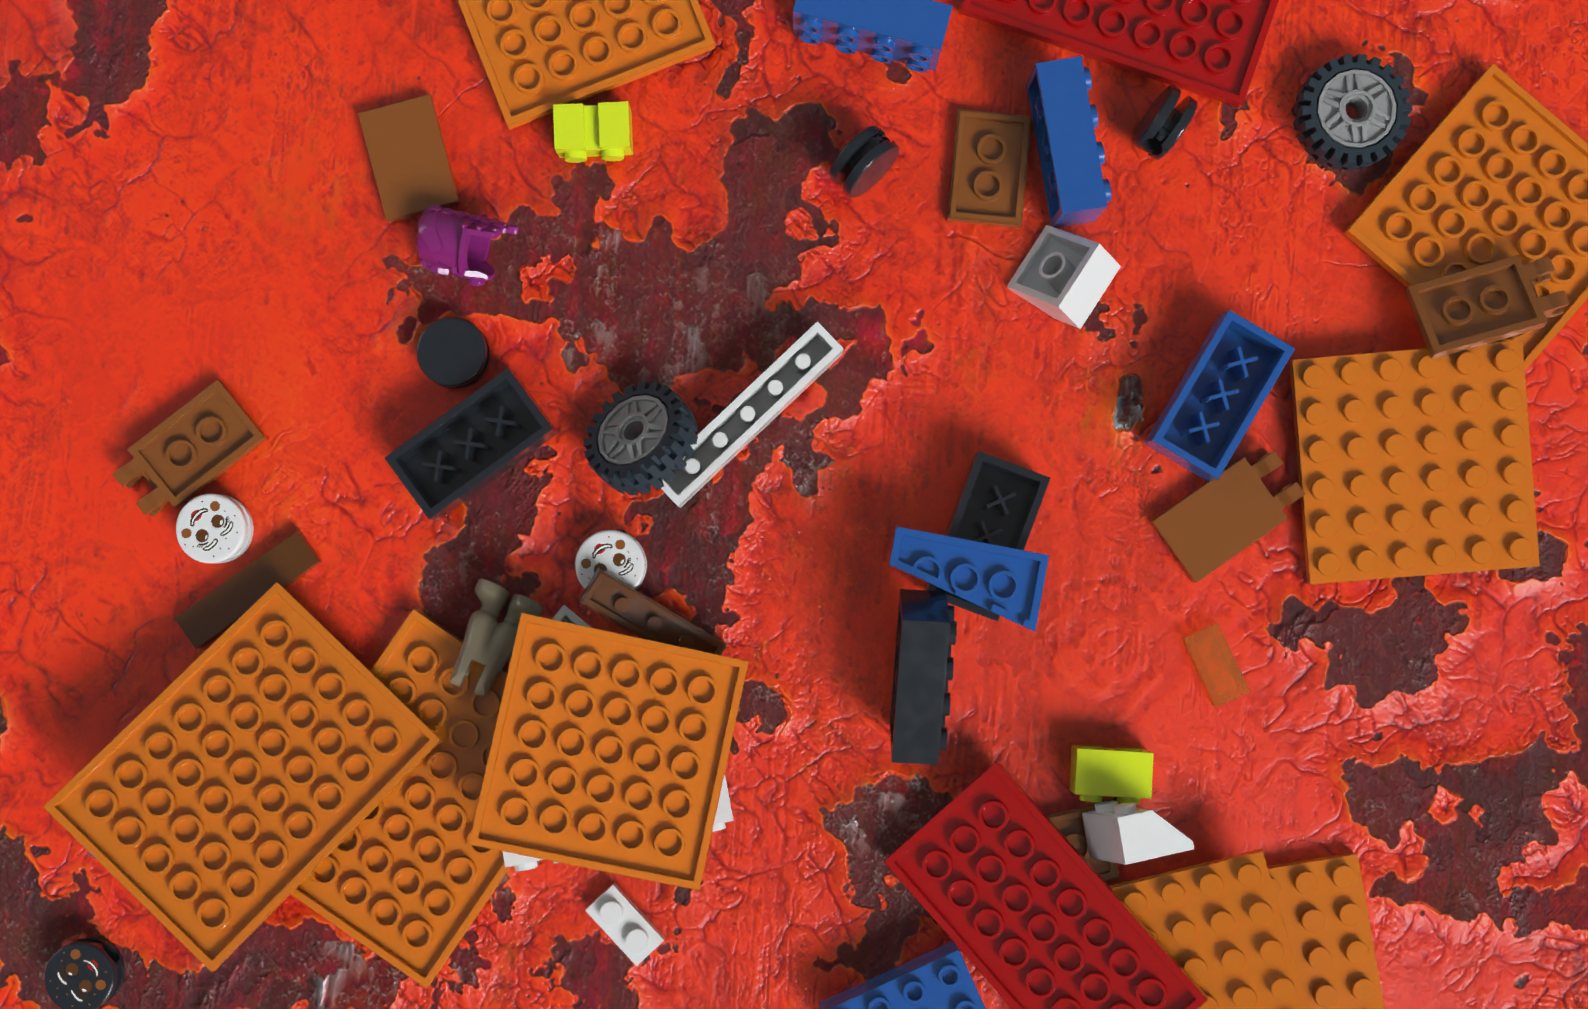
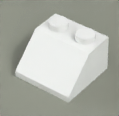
(1064, 275)
(1130, 834)

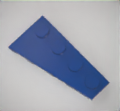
(982, 573)

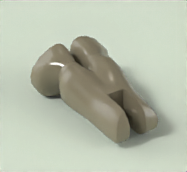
(487, 639)

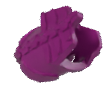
(458, 242)

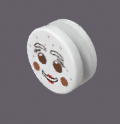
(214, 528)
(614, 553)

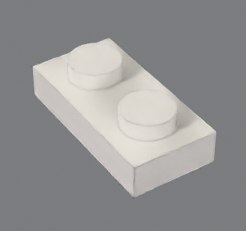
(625, 924)

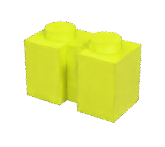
(593, 131)
(1111, 772)

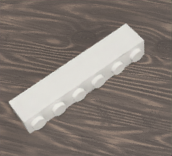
(754, 411)

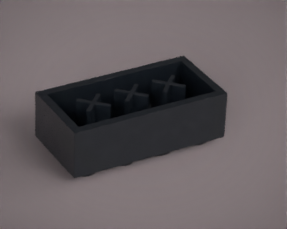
(471, 445)
(995, 509)
(921, 676)

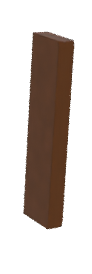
(234, 597)
(645, 615)

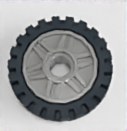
(1373, 94)
(641, 438)

